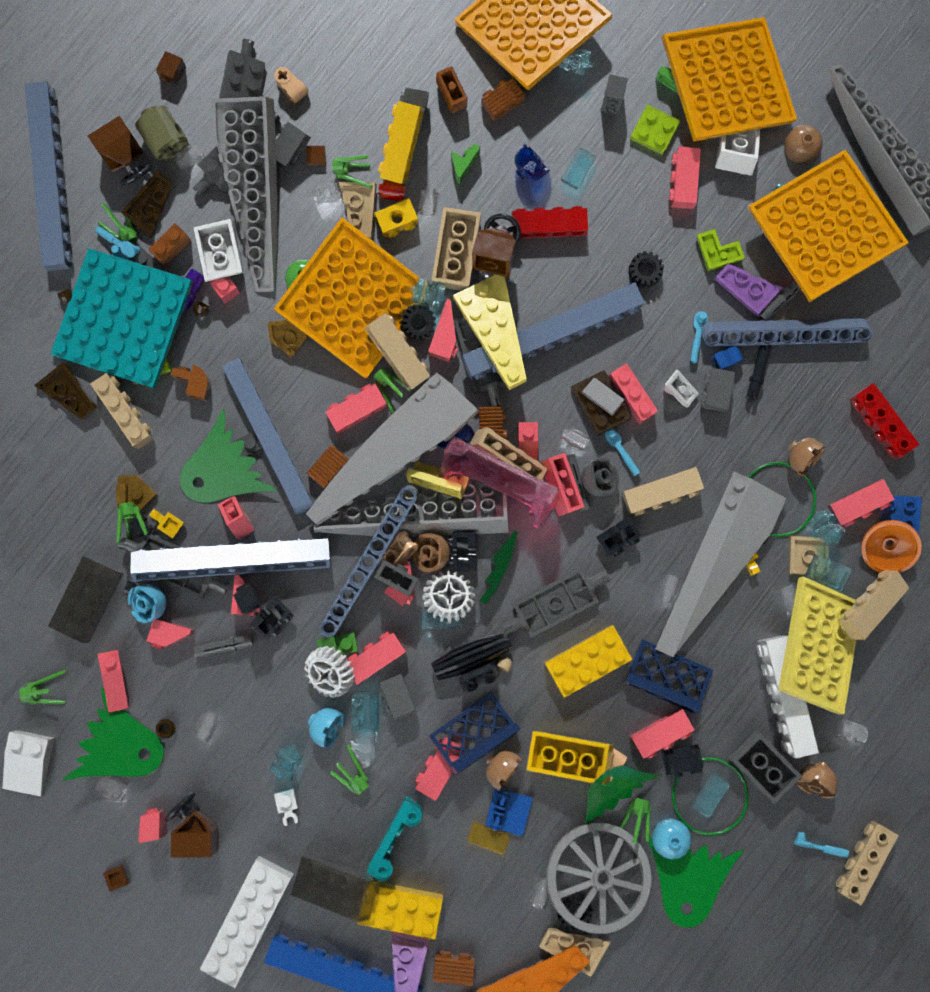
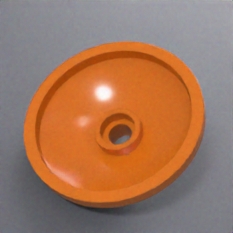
(899, 554)

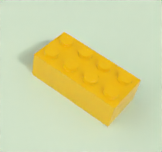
(401, 143)
(588, 661)
(569, 757)
(405, 911)

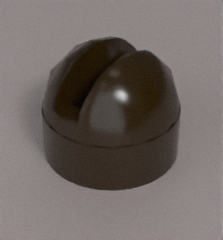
(65, 296)
(201, 309)

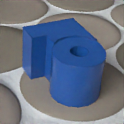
(727, 358)

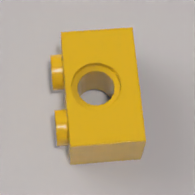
(403, 210)

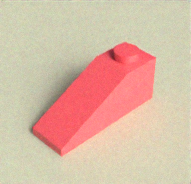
(444, 340)
(113, 680)

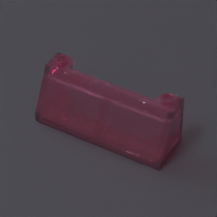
(466, 459)

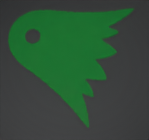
(220, 468)
(117, 747)
(620, 787)
(691, 881)

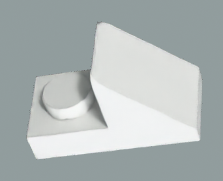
(680, 389)

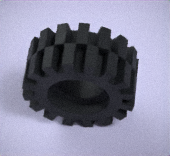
(653, 261)
(407, 325)
(571, 899)

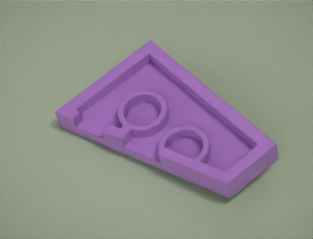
(747, 289)
(408, 960)

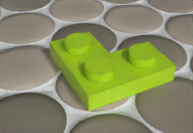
(715, 254)

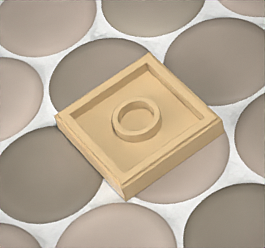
(802, 552)

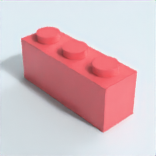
(685, 177)
(633, 394)
(356, 408)
(561, 477)
(862, 503)
(376, 656)
(662, 734)
(437, 771)

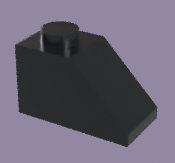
(247, 599)

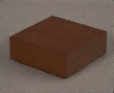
(315, 156)
(116, 878)

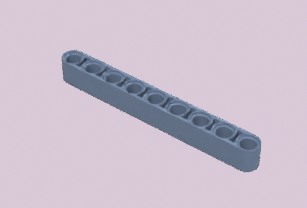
(794, 336)
(268, 436)
(363, 569)

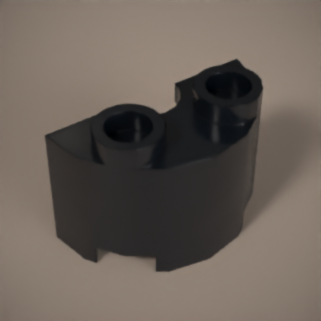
(619, 536)
(463, 551)
(272, 618)
(682, 760)

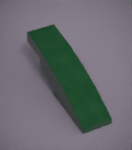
(501, 561)

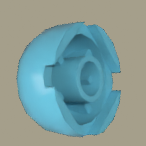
(147, 602)
(325, 725)
(671, 839)

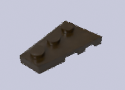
(148, 203)
(68, 391)

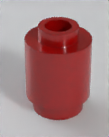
(391, 190)

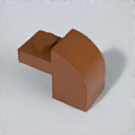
(198, 381)

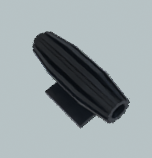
(473, 661)

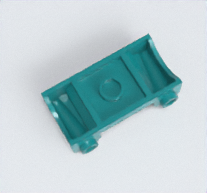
(409, 814)

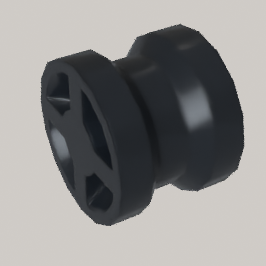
(136, 526)

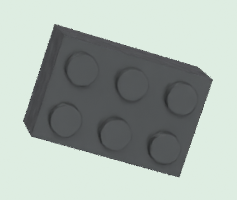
(765, 767)

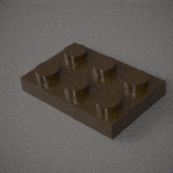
(599, 418)

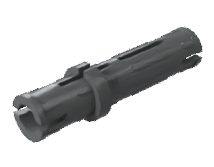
(787, 293)
(577, 476)
(246, 641)

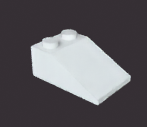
(738, 152)
(218, 250)
(26, 762)

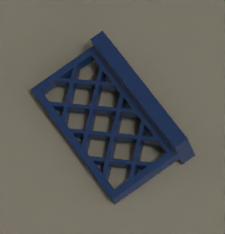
(663, 692)
(484, 747)

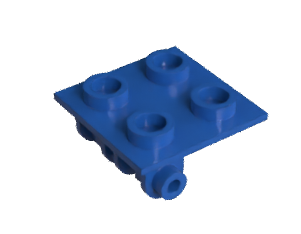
(904, 509)
(508, 812)

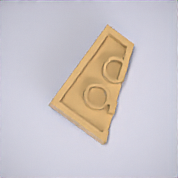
(360, 206)
(559, 940)

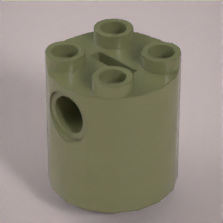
(161, 132)

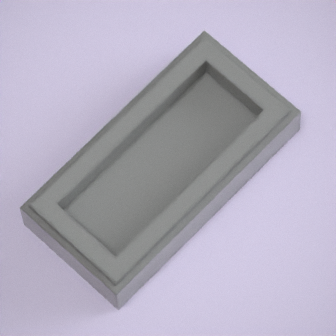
(603, 396)

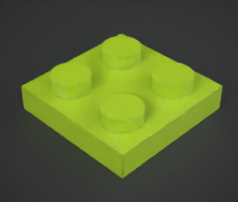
(654, 129)

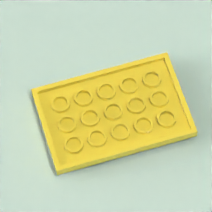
(818, 648)

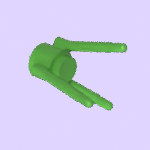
(341, 166)
(125, 233)
(385, 379)
(127, 511)
(31, 693)
(356, 783)
(640, 808)

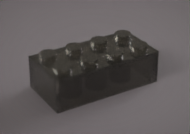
(85, 599)
(335, 888)

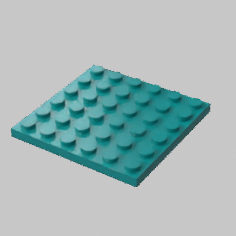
(121, 318)

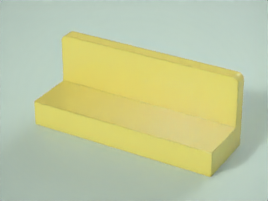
(428, 477)

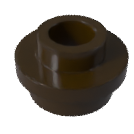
(159, 728)

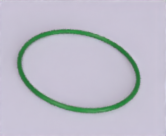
(814, 498)
(723, 831)

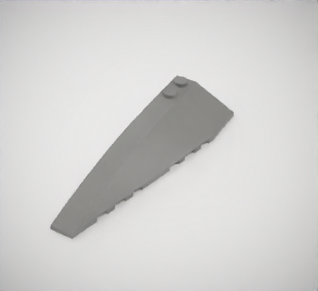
(886, 150)
(248, 156)
(417, 426)
(479, 511)
(735, 534)

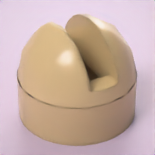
(504, 664)

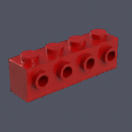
(884, 421)

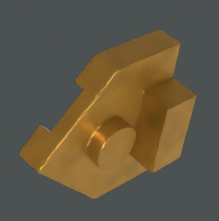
(286, 336)
(133, 489)

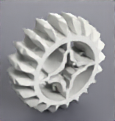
(441, 597)
(329, 660)

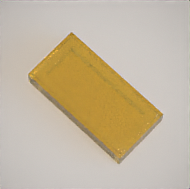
(488, 838)

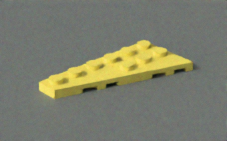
(491, 319)

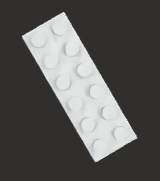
(791, 712)
(246, 921)

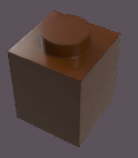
(170, 68)

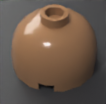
(803, 144)
(805, 454)
(432, 552)
(502, 768)
(818, 778)

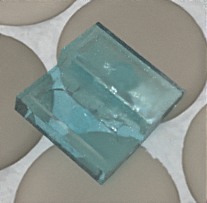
(828, 573)

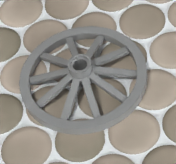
(644, 888)

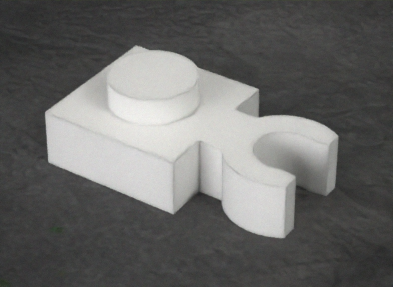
(286, 803)

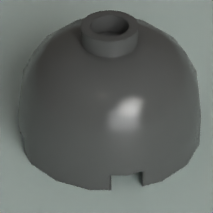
(600, 477)

